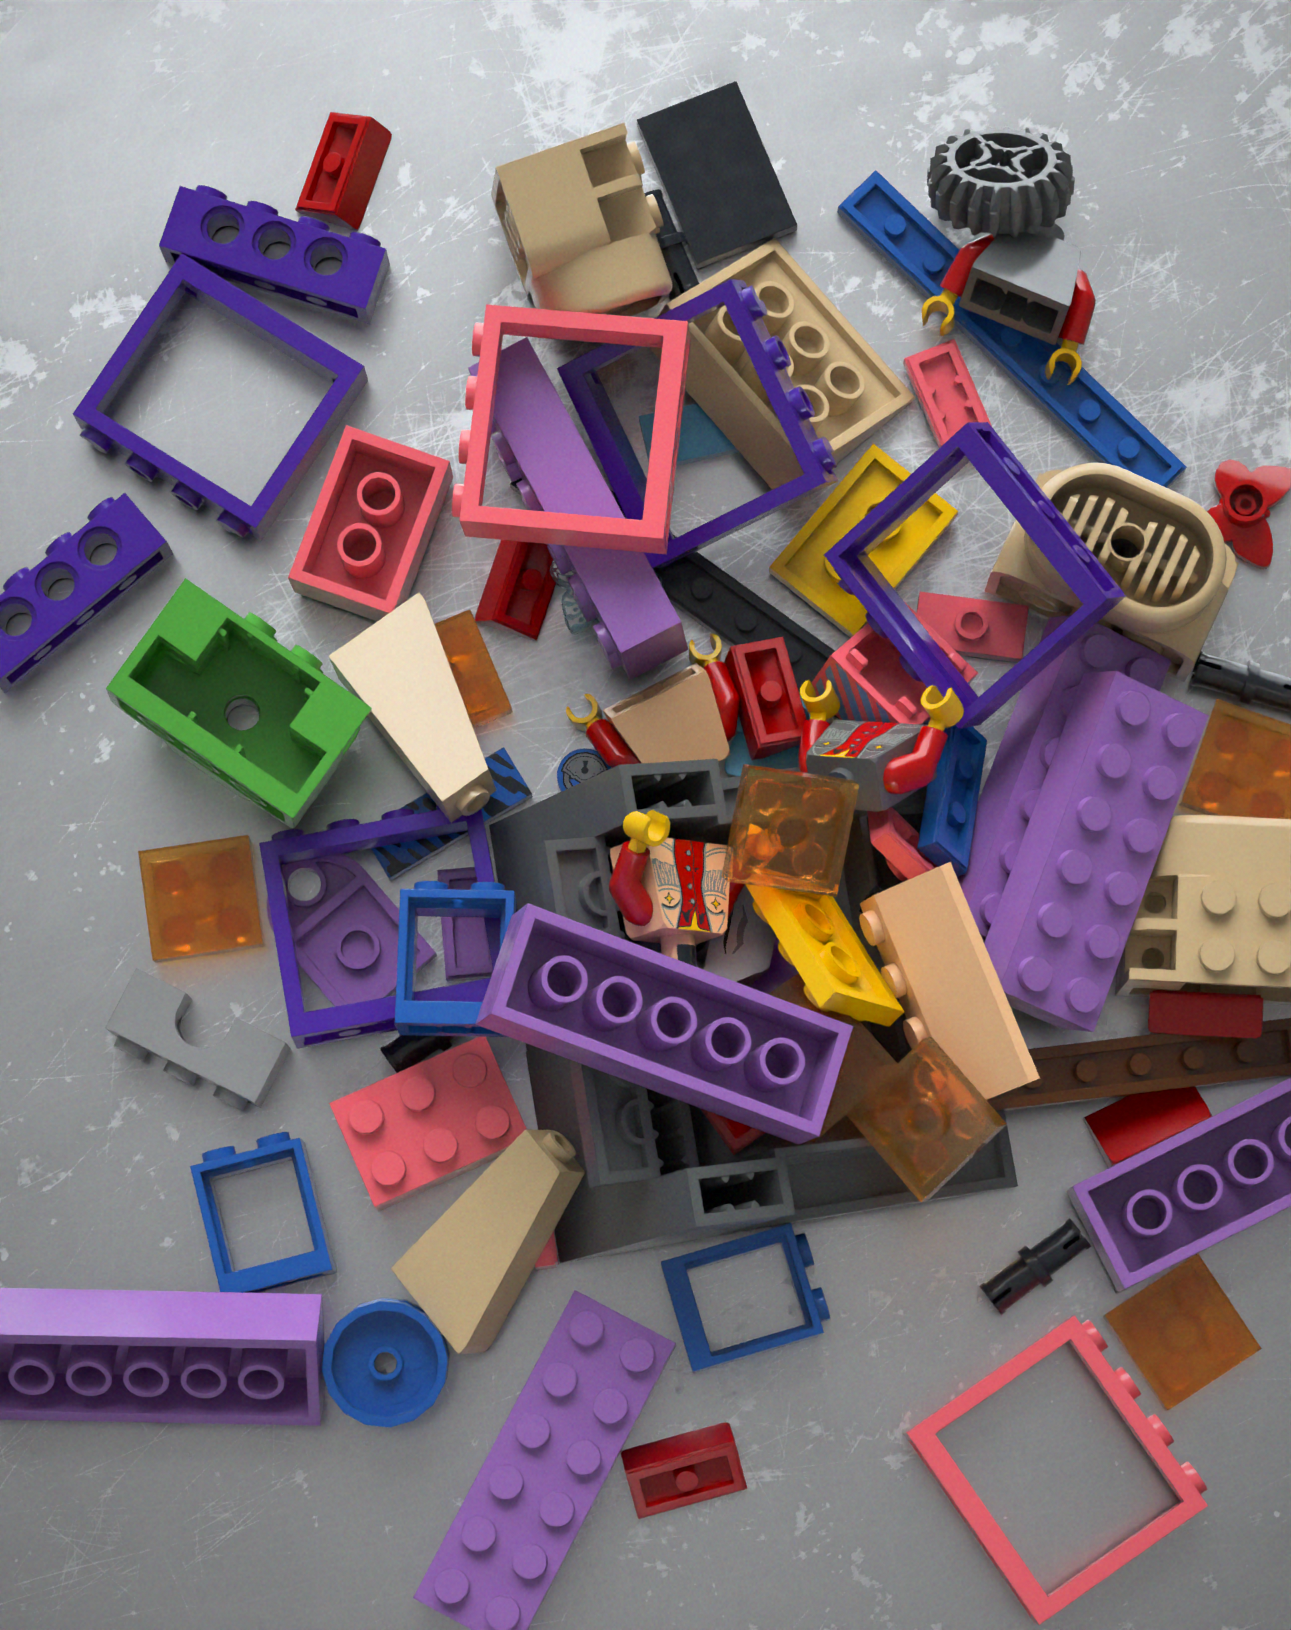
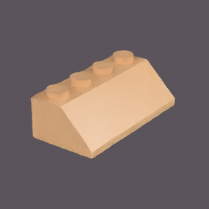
(947, 979)

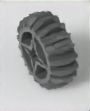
(1000, 181)

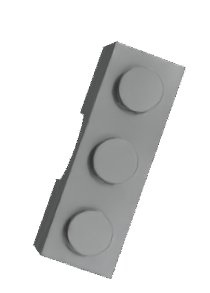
(151, 1022)

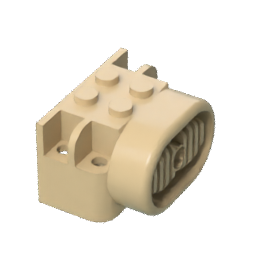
(584, 226)
(1169, 587)
(1215, 912)

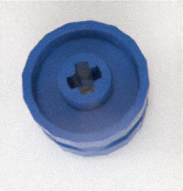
(356, 1343)

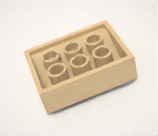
(829, 359)

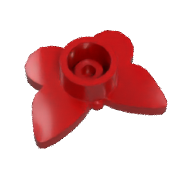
(1246, 506)

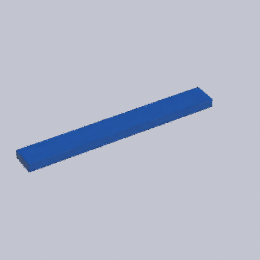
(1080, 408)

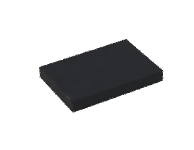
(716, 174)

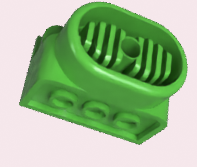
(207, 661)

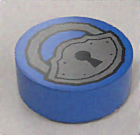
(578, 767)

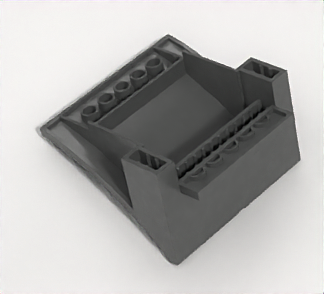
(650, 1159)

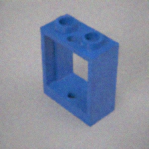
(436, 900)
(797, 1258)
(275, 1274)

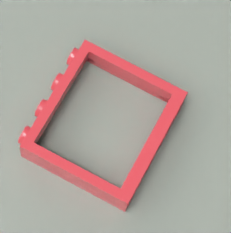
(643, 535)
(1148, 1431)

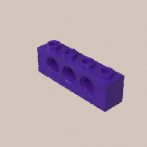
(348, 292)
(95, 586)

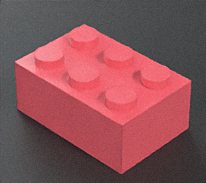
(370, 525)
(429, 1122)

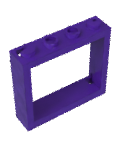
(788, 402)
(190, 487)
(1036, 515)
(347, 836)

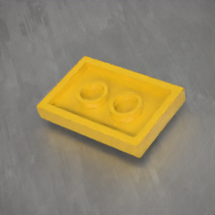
(867, 484)
(826, 954)

